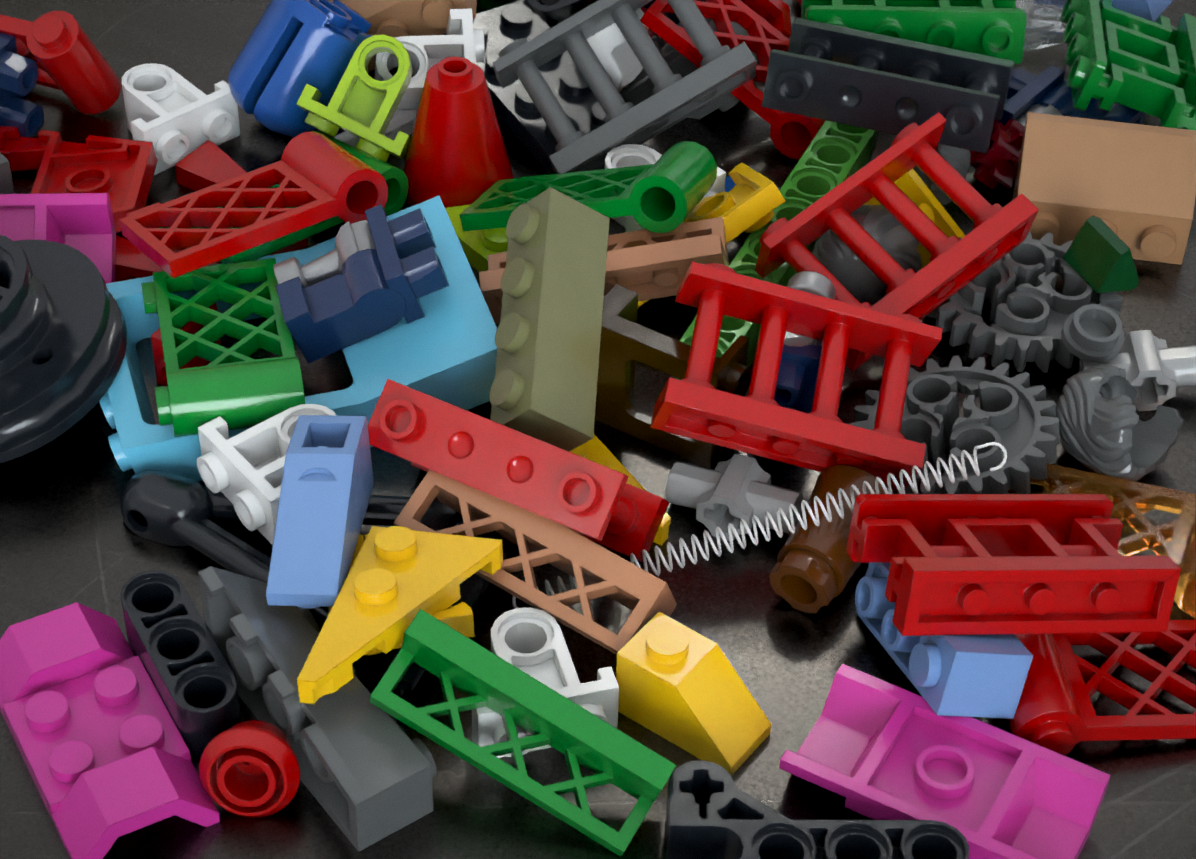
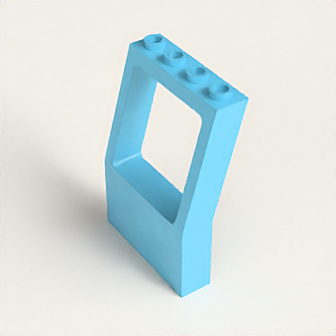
(441, 355)

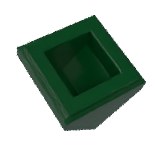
(1102, 258)

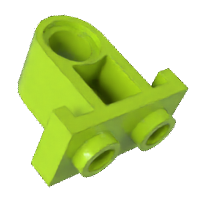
(362, 103)

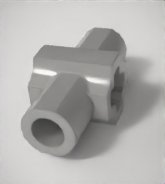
(1153, 368)
(730, 493)

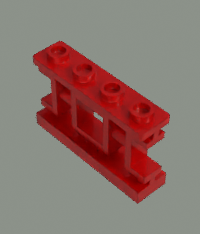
(1010, 564)

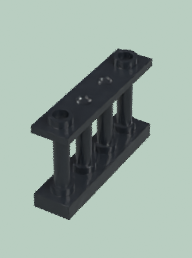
(887, 83)

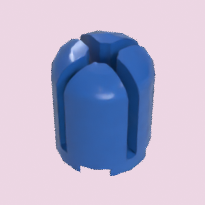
(292, 48)

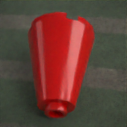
(455, 137)

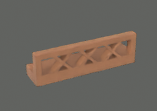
(637, 261)
(541, 543)

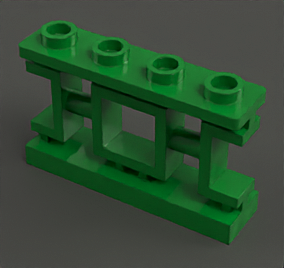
(970, 26)
(1131, 61)

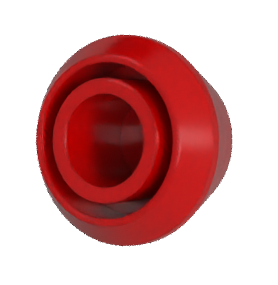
(250, 769)

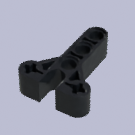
(748, 829)

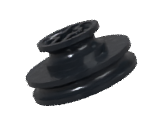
(56, 342)

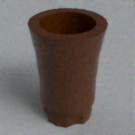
(815, 561)

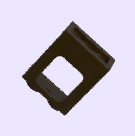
(627, 341)

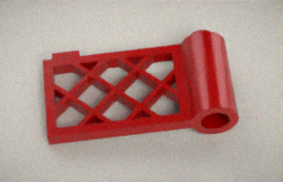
(66, 59)
(788, 131)
(311, 176)
(1057, 703)

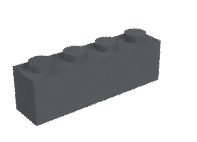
(346, 747)

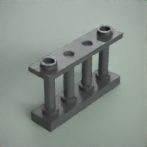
(672, 97)

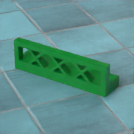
(537, 710)

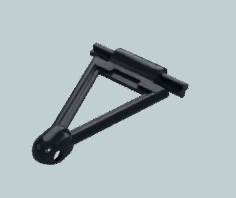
(187, 513)

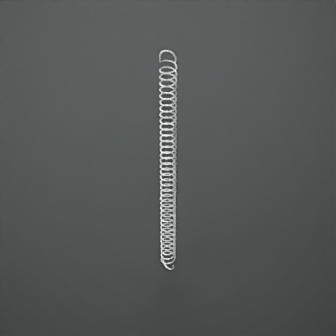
(792, 527)

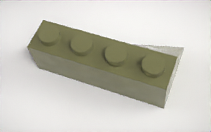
(551, 320)

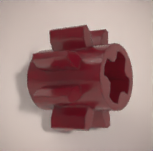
(1003, 155)

